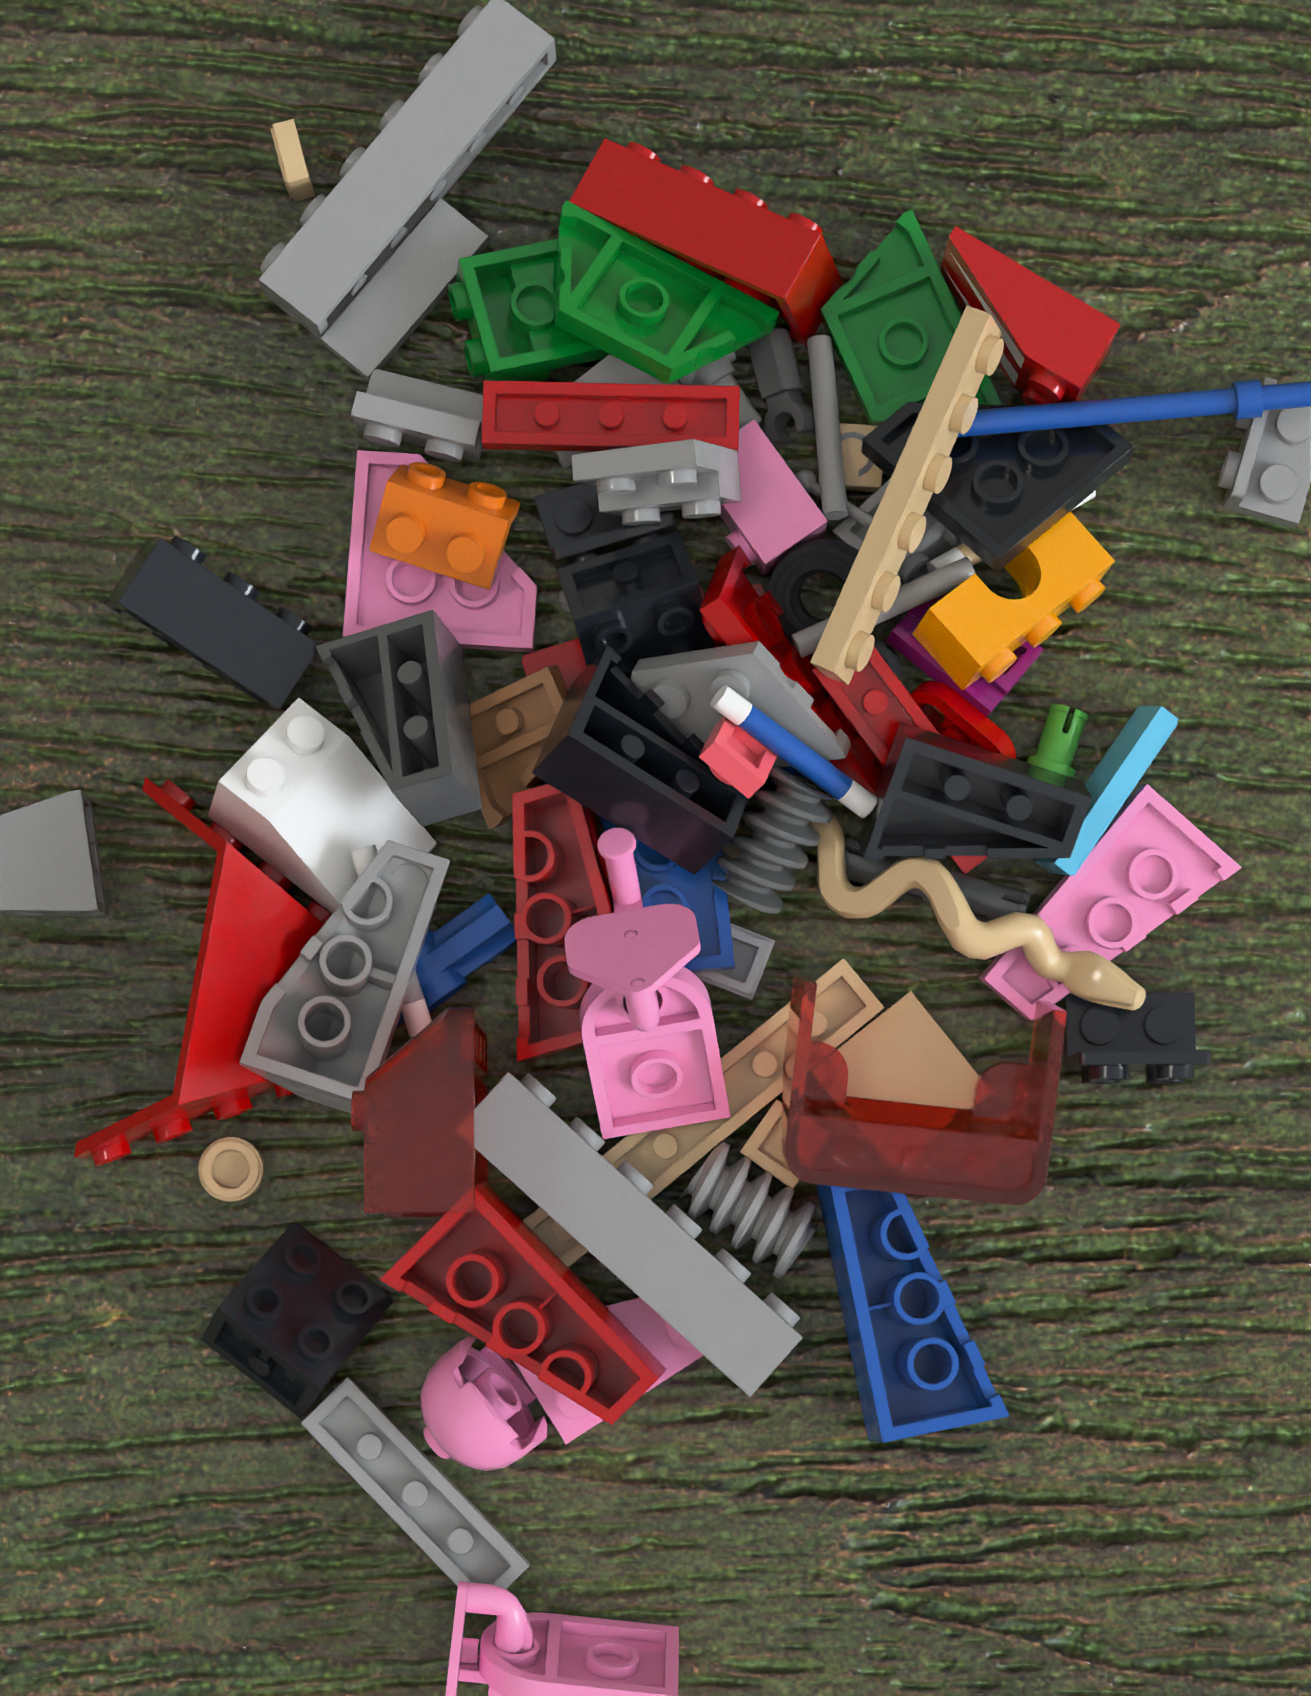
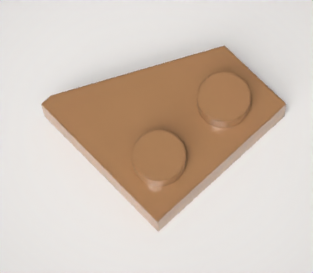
(509, 737)

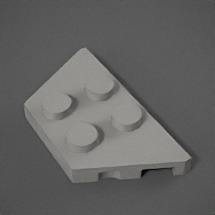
(693, 678)

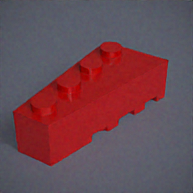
(526, 1306)

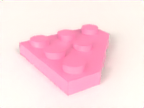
(391, 590)

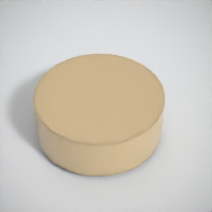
(231, 1169)

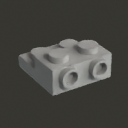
(661, 478)

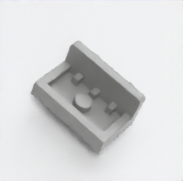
(421, 414)

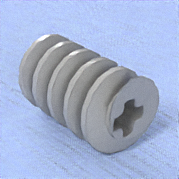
(750, 1209)

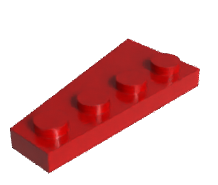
(738, 615)

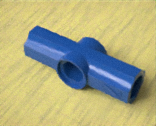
(461, 950)

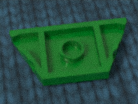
(646, 301)
(895, 324)

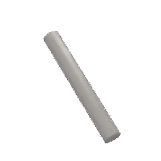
(827, 427)
(909, 596)

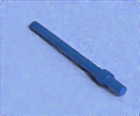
(1243, 400)

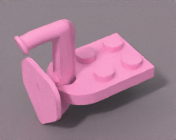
(645, 1051)
(558, 1651)

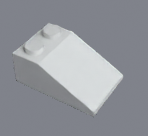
(309, 801)

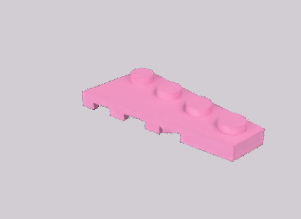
(1132, 881)

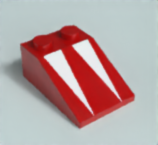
(1047, 334)

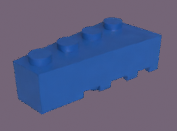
(900, 1320)

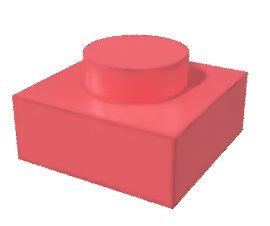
(737, 757)

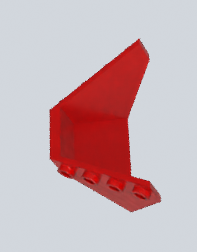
(245, 948)

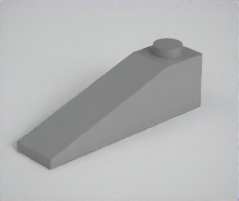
(346, 990)

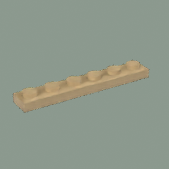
(899, 517)

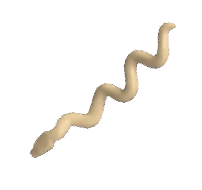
(1081, 972)

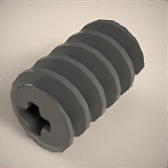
(774, 842)

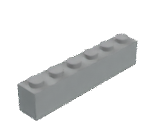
(408, 165)
(631, 1234)

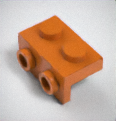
(444, 524)

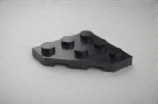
(1007, 484)

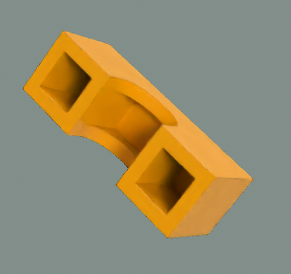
(977, 631)

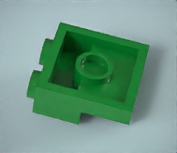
(512, 315)

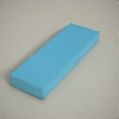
(1115, 780)

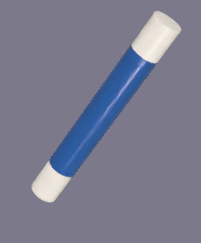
(793, 751)

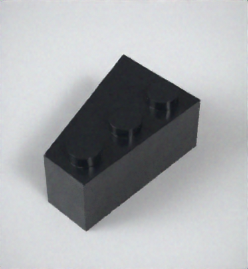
(637, 768)

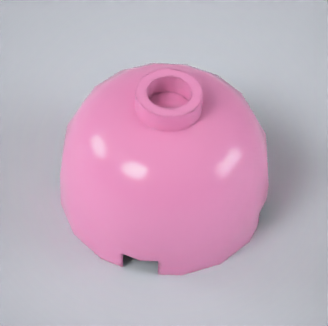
(479, 1409)

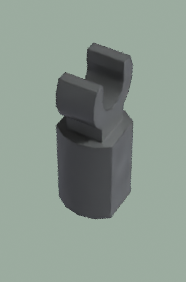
(780, 385)

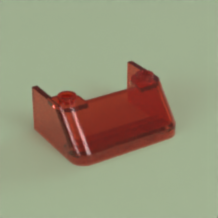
(423, 1120)
(919, 1149)

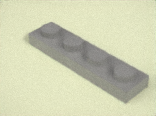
(413, 1489)

